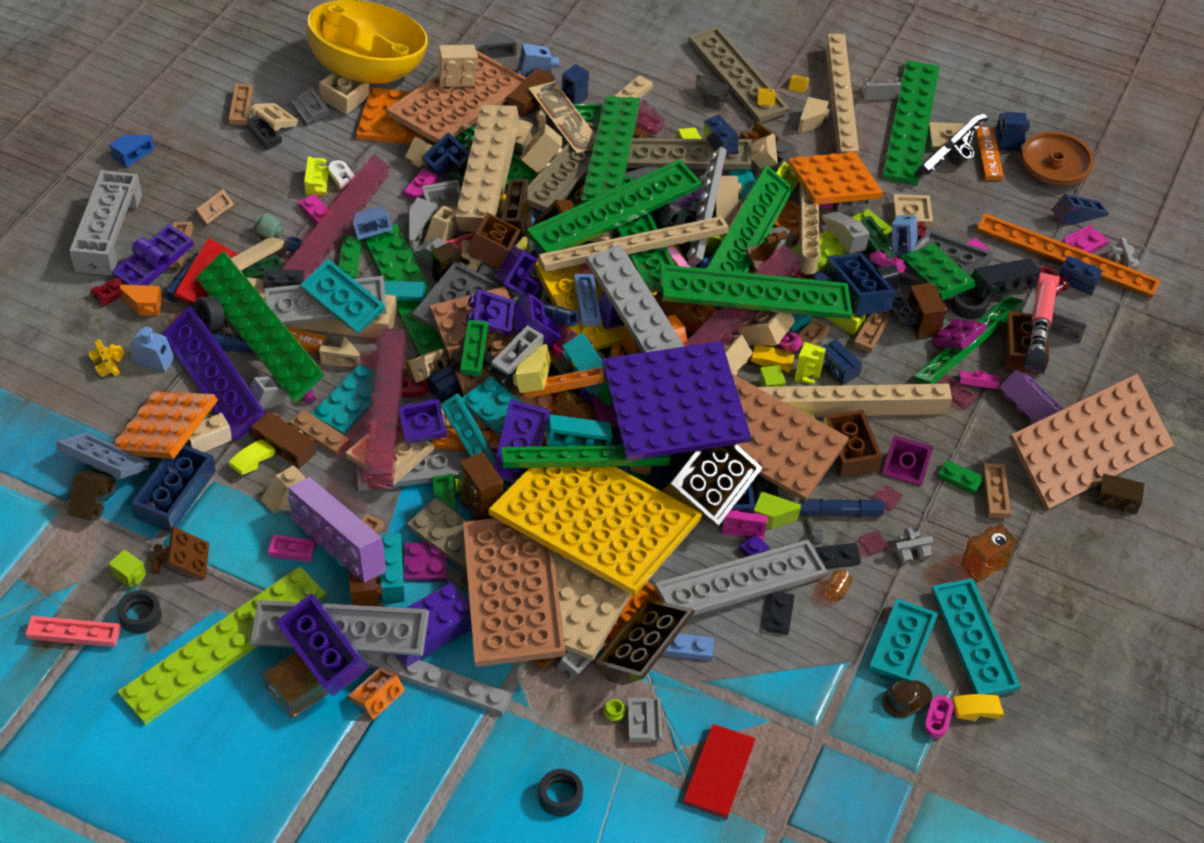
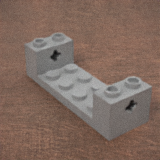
(102, 220)

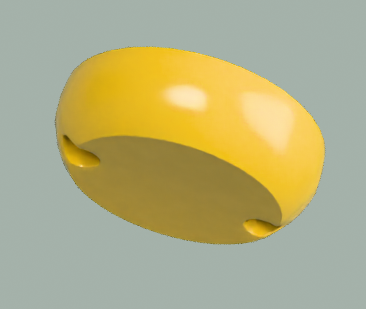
(365, 40)

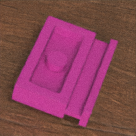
(1086, 239)
(744, 524)

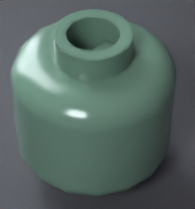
(268, 226)

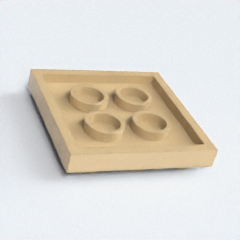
(406, 459)

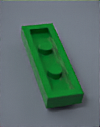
(350, 255)
(474, 348)

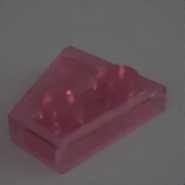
(649, 119)

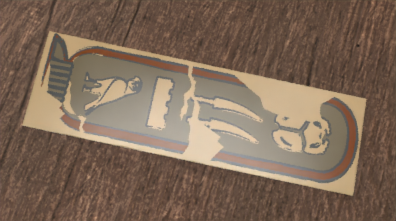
(565, 116)

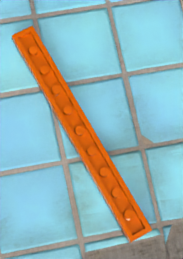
(1059, 251)

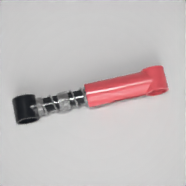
(1041, 321)

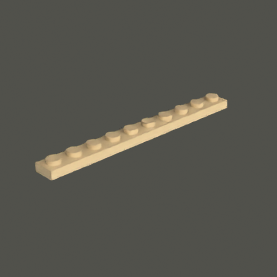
(636, 243)

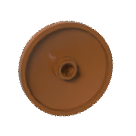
(1057, 158)

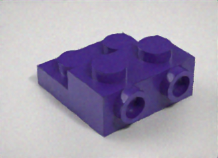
(491, 309)
(422, 421)

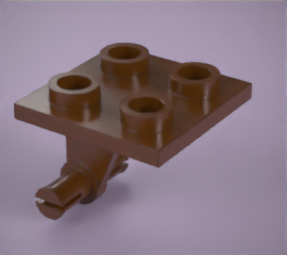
(761, 253)
(183, 552)

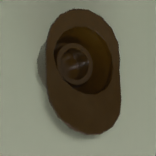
(906, 698)

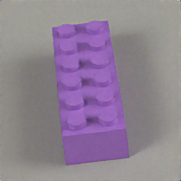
(337, 529)

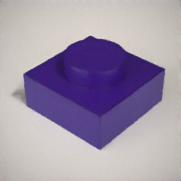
(754, 546)

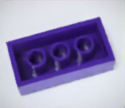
(447, 620)
(322, 644)

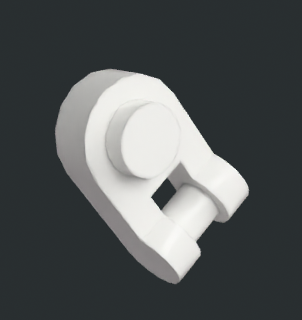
(339, 169)

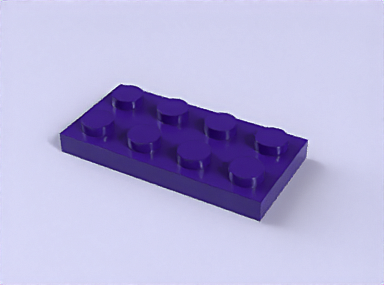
(522, 427)

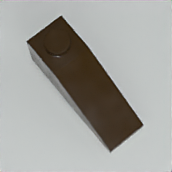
(516, 204)

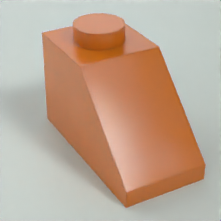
(142, 299)

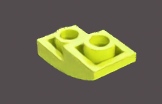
(249, 457)

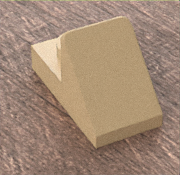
(344, 357)

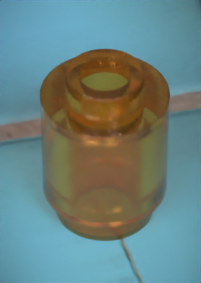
(838, 585)

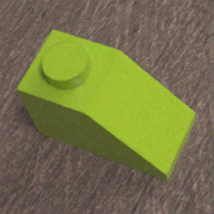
(777, 510)

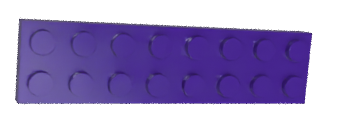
(214, 372)

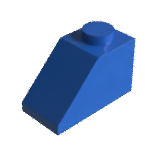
(131, 148)

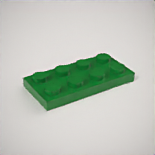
(934, 266)

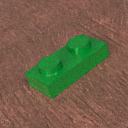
(960, 477)

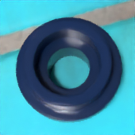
(293, 244)

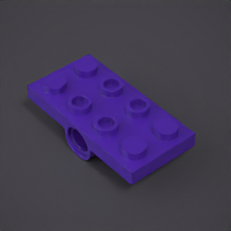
(153, 256)

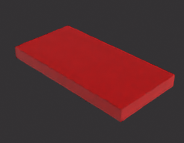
(190, 288)
(719, 771)

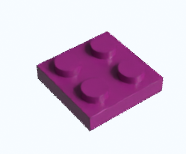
(958, 334)
(424, 563)

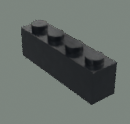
(1005, 277)

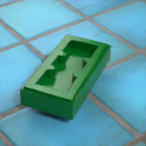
(445, 490)

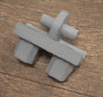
(1123, 254)
(904, 549)

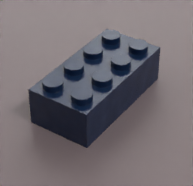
(866, 286)
(173, 488)

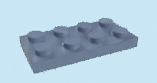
(102, 455)

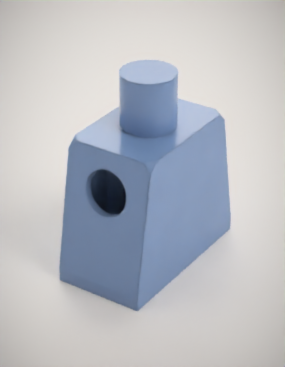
(535, 57)
(371, 222)
(904, 229)
(151, 350)

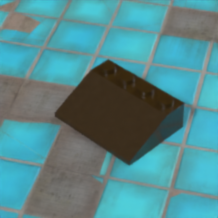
(713, 480)
(642, 641)

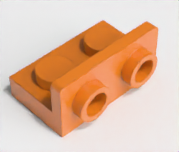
(377, 692)

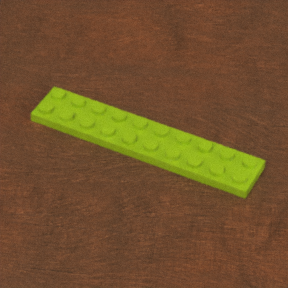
(209, 652)

